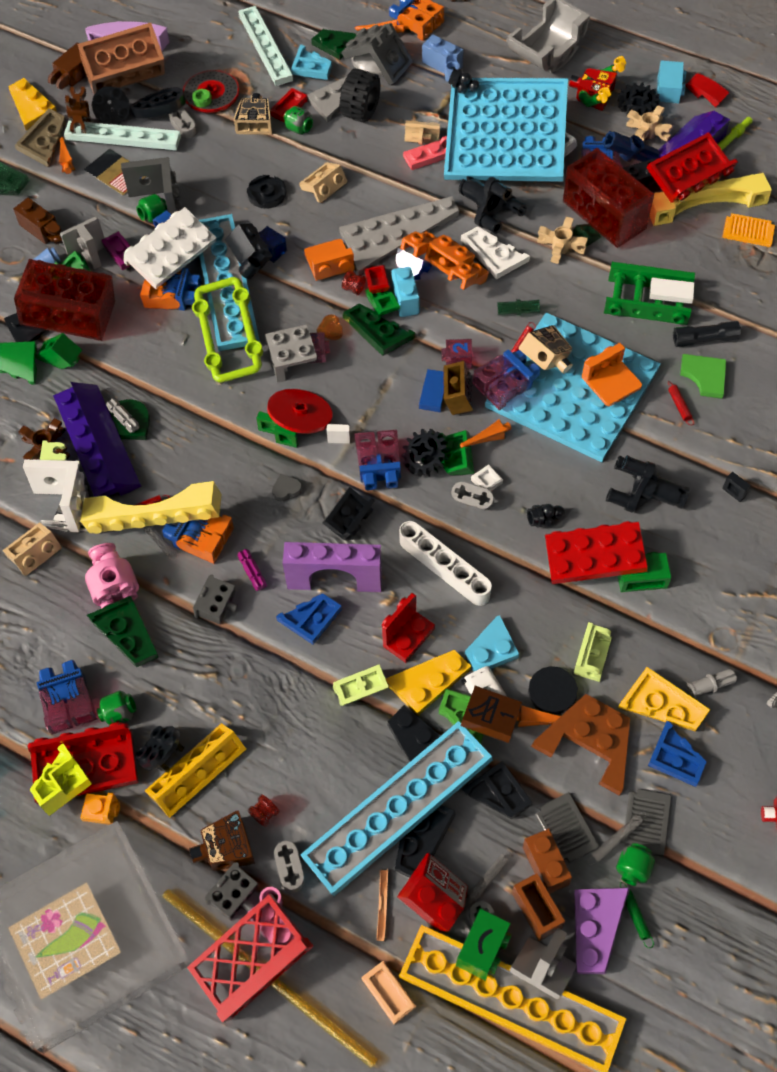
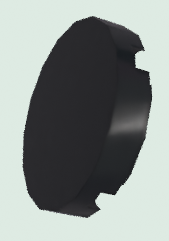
(266, 191)
(552, 690)

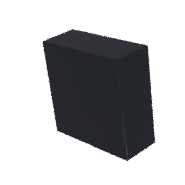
(736, 486)

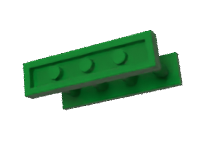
(641, 276)

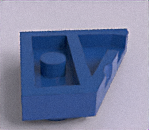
(311, 617)
(676, 757)

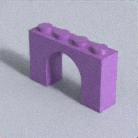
(357, 559)

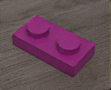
(116, 247)

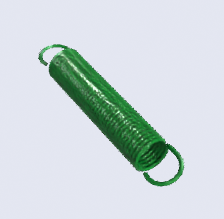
(637, 917)

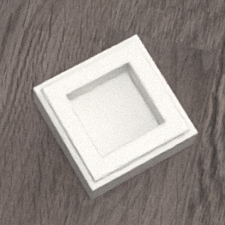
(338, 433)
(487, 478)

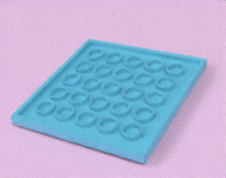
(508, 130)
(564, 403)

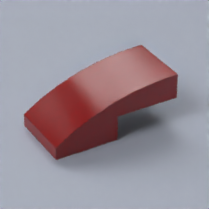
(707, 87)

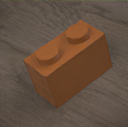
(547, 861)
(538, 906)

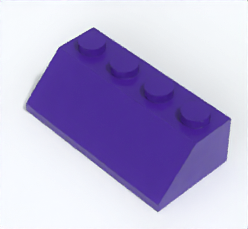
(699, 125)

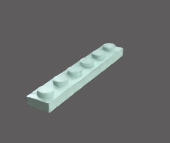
(265, 46)
(125, 135)

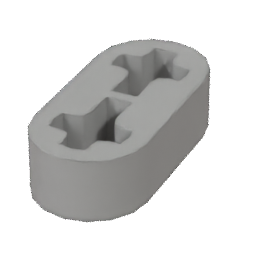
(185, 120)
(471, 501)
(283, 867)

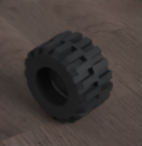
(360, 95)

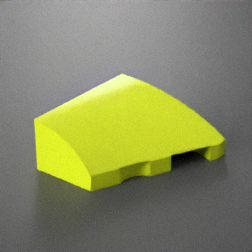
(59, 782)

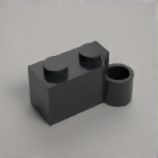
(248, 249)

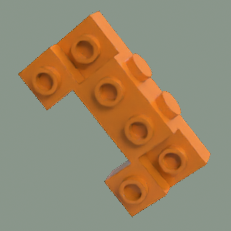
(447, 256)

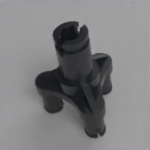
(490, 200)
(646, 486)

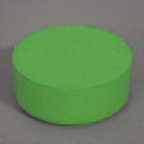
(201, 98)

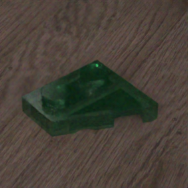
(11, 180)

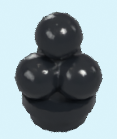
(463, 81)
(544, 515)

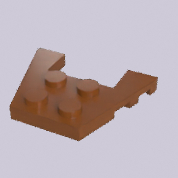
(595, 729)

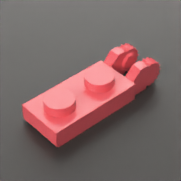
(426, 154)

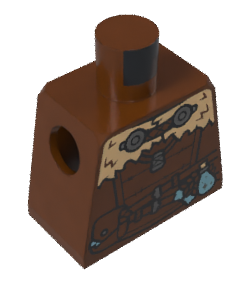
(224, 844)

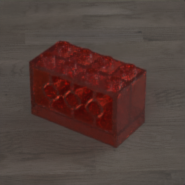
(607, 197)
(65, 299)

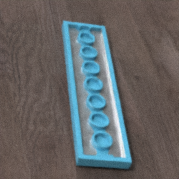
(218, 264)
(396, 808)

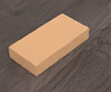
(388, 992)

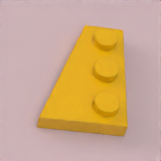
(29, 102)
(428, 681)
(663, 701)

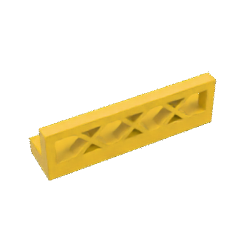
(197, 770)

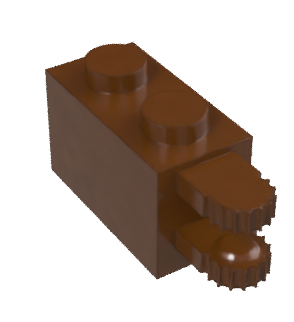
(67, 69)
(38, 221)

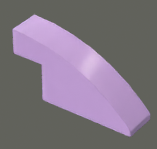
(105, 29)

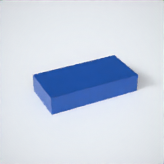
(433, 391)

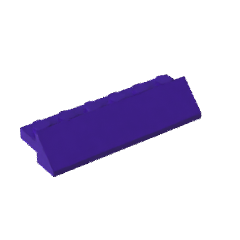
(96, 440)

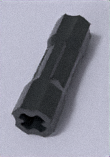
(690, 335)

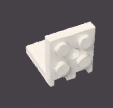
(63, 479)

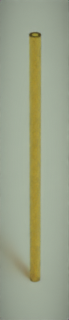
(283, 989)

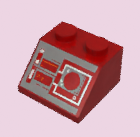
(435, 894)

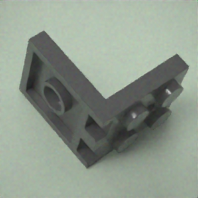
(380, 43)
(160, 180)

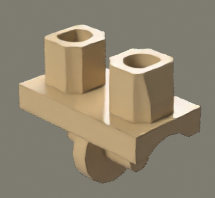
(421, 132)

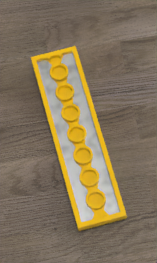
(564, 1025)

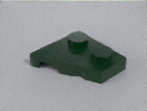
(332, 41)

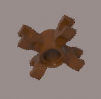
(77, 109)
(36, 439)

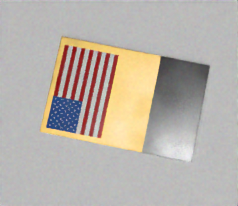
(108, 170)

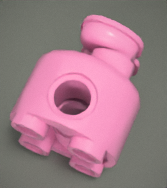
(110, 576)

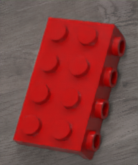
(691, 168)
(595, 552)
(102, 753)

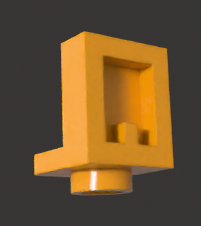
(100, 808)

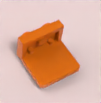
(329, 259)
(610, 376)

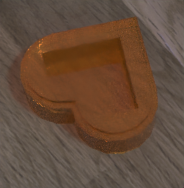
(331, 327)

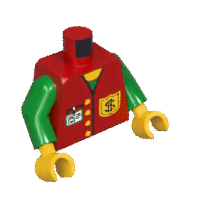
(597, 85)

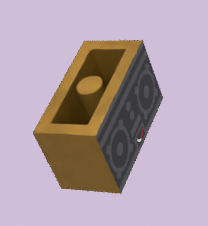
(458, 388)

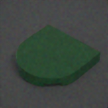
(140, 414)

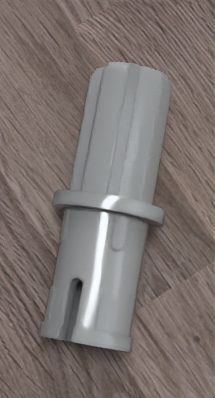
(711, 683)

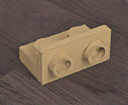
(324, 181)
(32, 548)

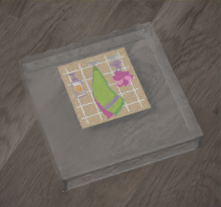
(83, 938)

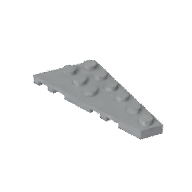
(383, 235)

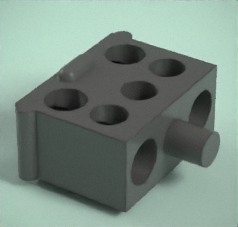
(215, 600)
(227, 886)

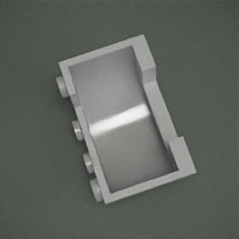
(553, 39)

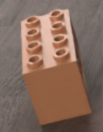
(122, 58)

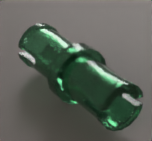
(518, 307)

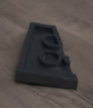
(411, 732)
(422, 840)

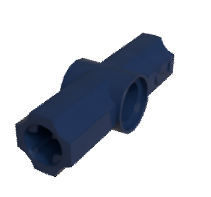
(630, 148)

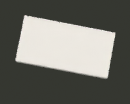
(671, 290)

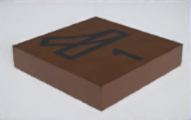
(491, 714)

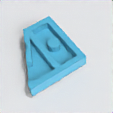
(311, 64)
(491, 647)

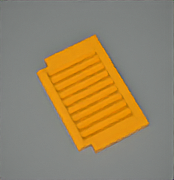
(749, 230)

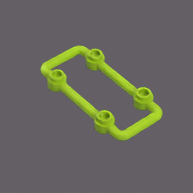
(253, 348)

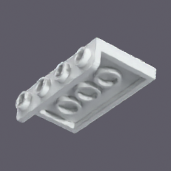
(169, 247)

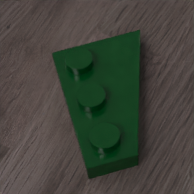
(377, 331)
(126, 630)

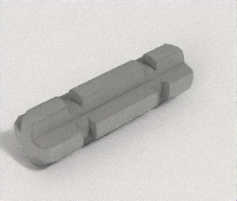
(122, 415)

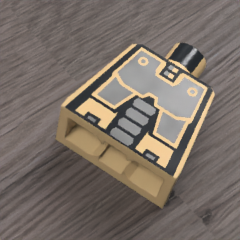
(253, 116)
(547, 349)

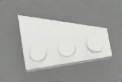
(493, 254)

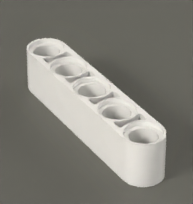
(449, 572)

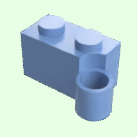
(442, 55)

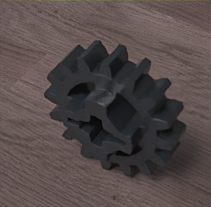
(638, 99)
(425, 452)

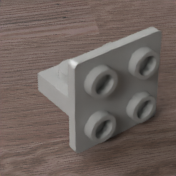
(86, 240)
(545, 965)

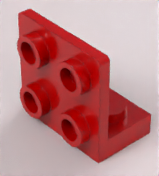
(405, 629)

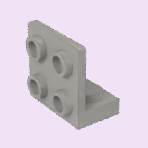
(290, 348)

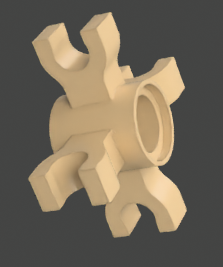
(649, 124)
(562, 240)

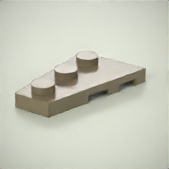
(42, 137)

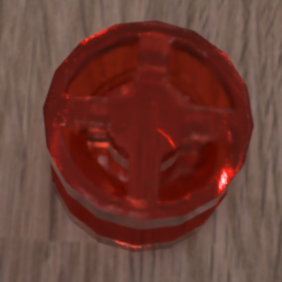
(353, 282)
(263, 810)

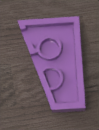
(597, 921)

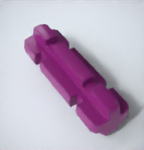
(252, 570)

